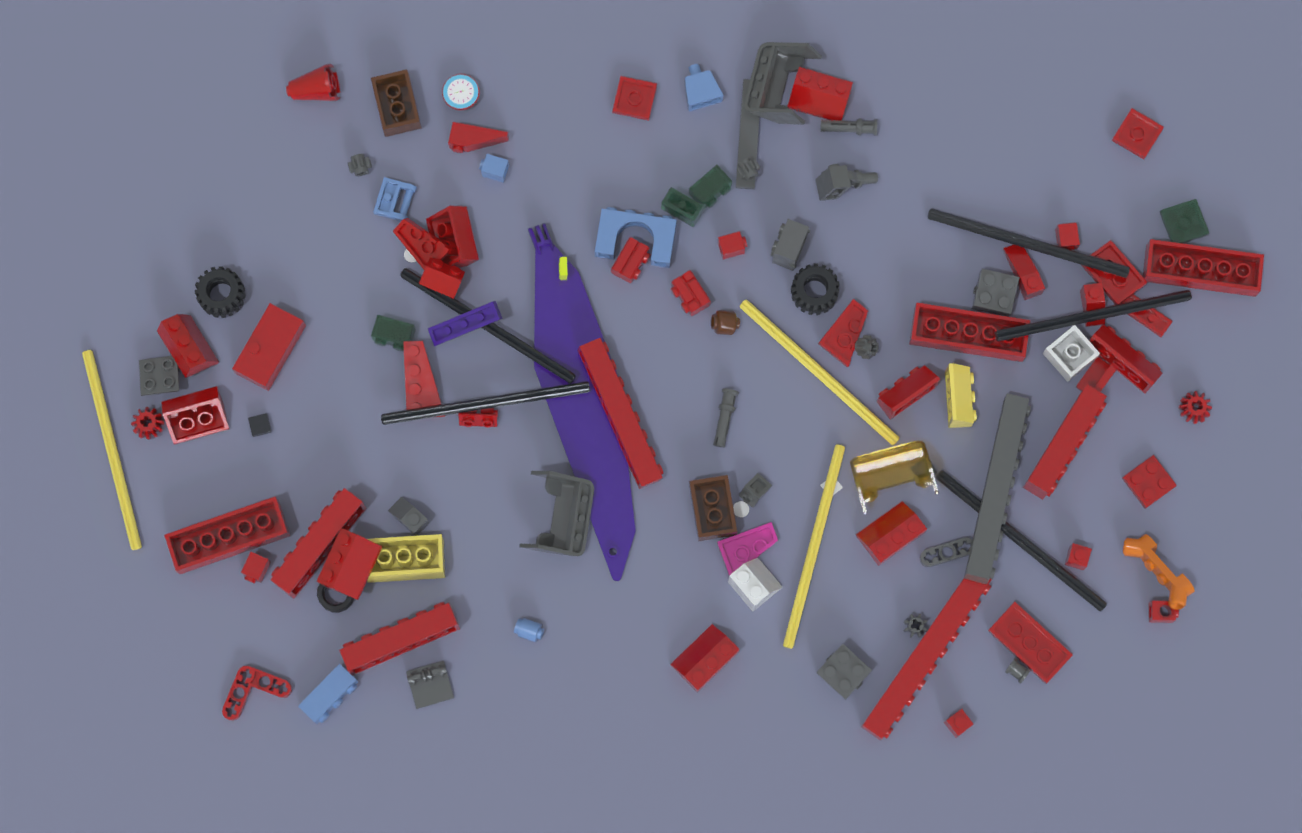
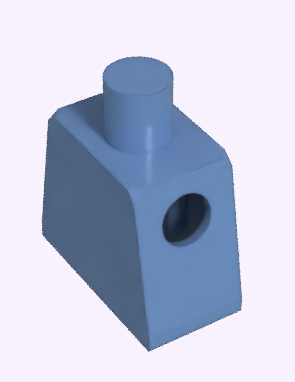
(701, 89)

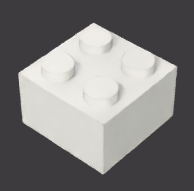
(1071, 353)

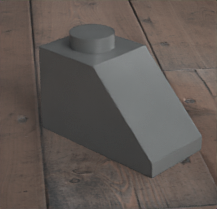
(409, 516)

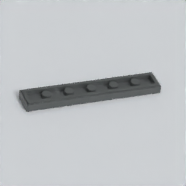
(747, 138)

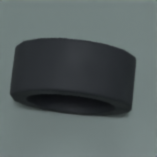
(332, 608)

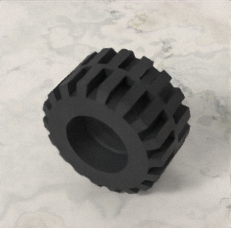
(819, 274)
(225, 306)

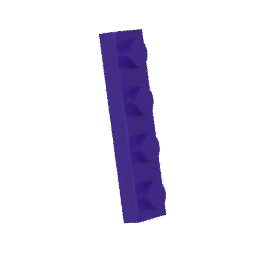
(464, 323)

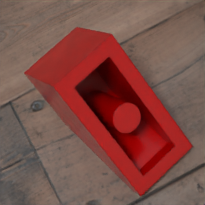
(1093, 298)

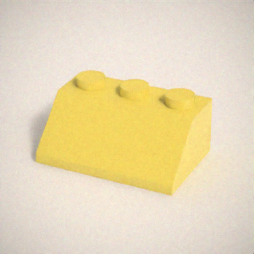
(959, 396)

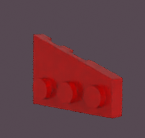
(420, 242)
(844, 332)

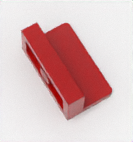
(1097, 375)

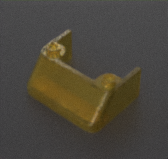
(892, 468)

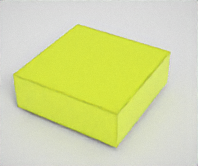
(563, 268)

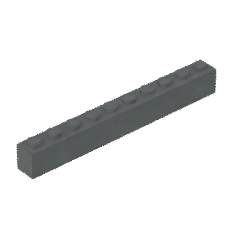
(996, 489)

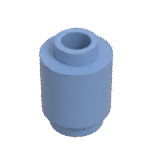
(529, 629)

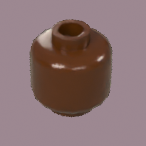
(725, 322)

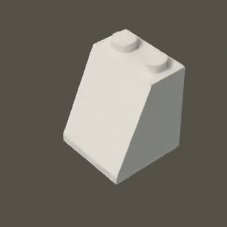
(754, 583)

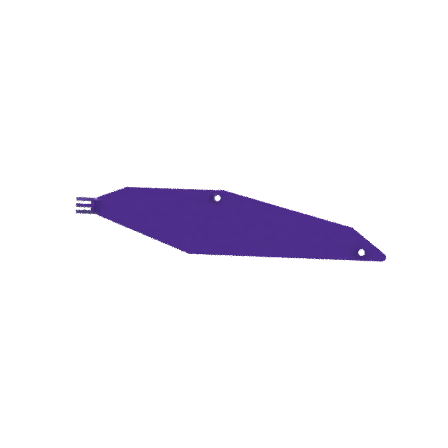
(560, 326)

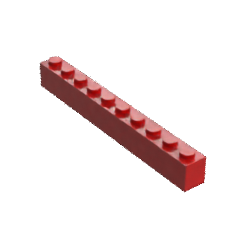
(924, 657)

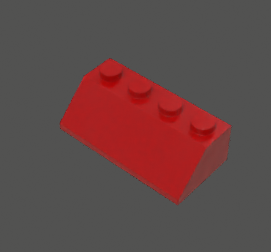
(1130, 362)

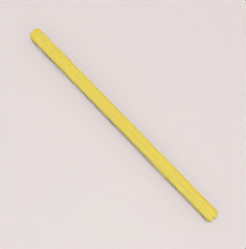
(819, 372)
(111, 450)
(814, 546)

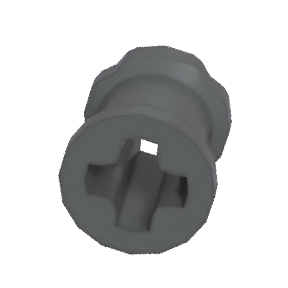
(1017, 671)

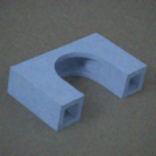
(614, 222)

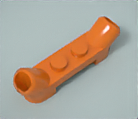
(1179, 586)

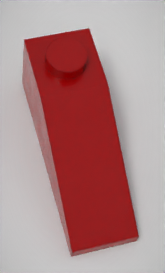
(471, 138)
(1023, 267)

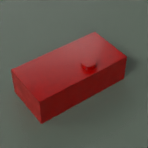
(269, 347)

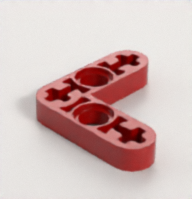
(252, 682)

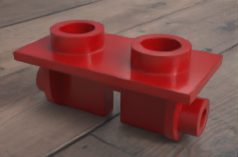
(485, 418)

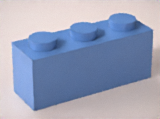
(328, 694)

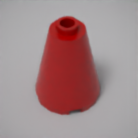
(315, 85)

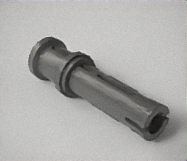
(859, 126)
(726, 409)

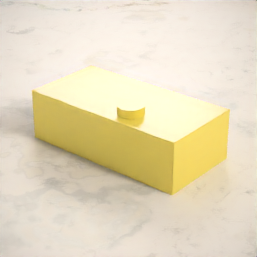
(409, 558)

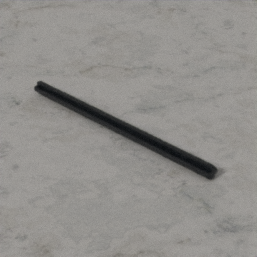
(1028, 243)
(1093, 315)
(494, 329)
(485, 403)
(1026, 544)

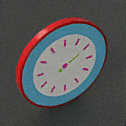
(460, 92)

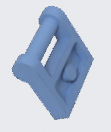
(389, 196)

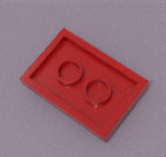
(1115, 286)

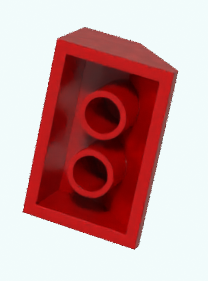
(819, 94)
(454, 229)
(186, 344)
(907, 391)
(195, 415)
(891, 532)
(349, 564)
(705, 657)

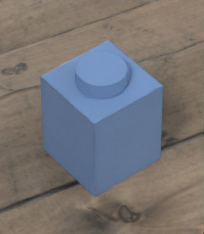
(494, 167)

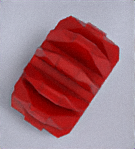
(1202, 410)
(152, 427)

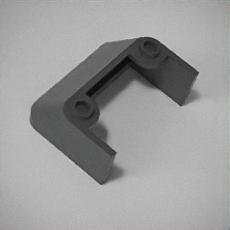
(769, 78)
(569, 517)

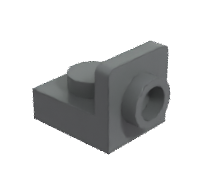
(755, 490)

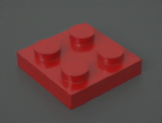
(634, 98)
(1137, 133)
(1149, 481)

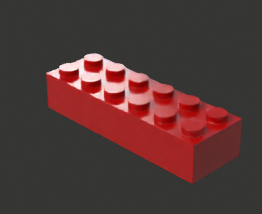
(1203, 268)
(966, 332)
(1067, 438)
(227, 535)
(317, 544)
(399, 639)

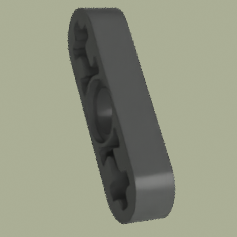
(931, 551)

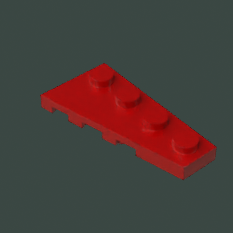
(419, 379)

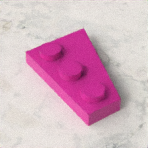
(746, 546)

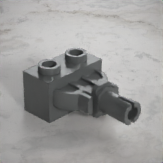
(838, 180)

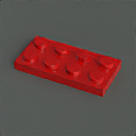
(1030, 642)

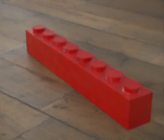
(619, 413)

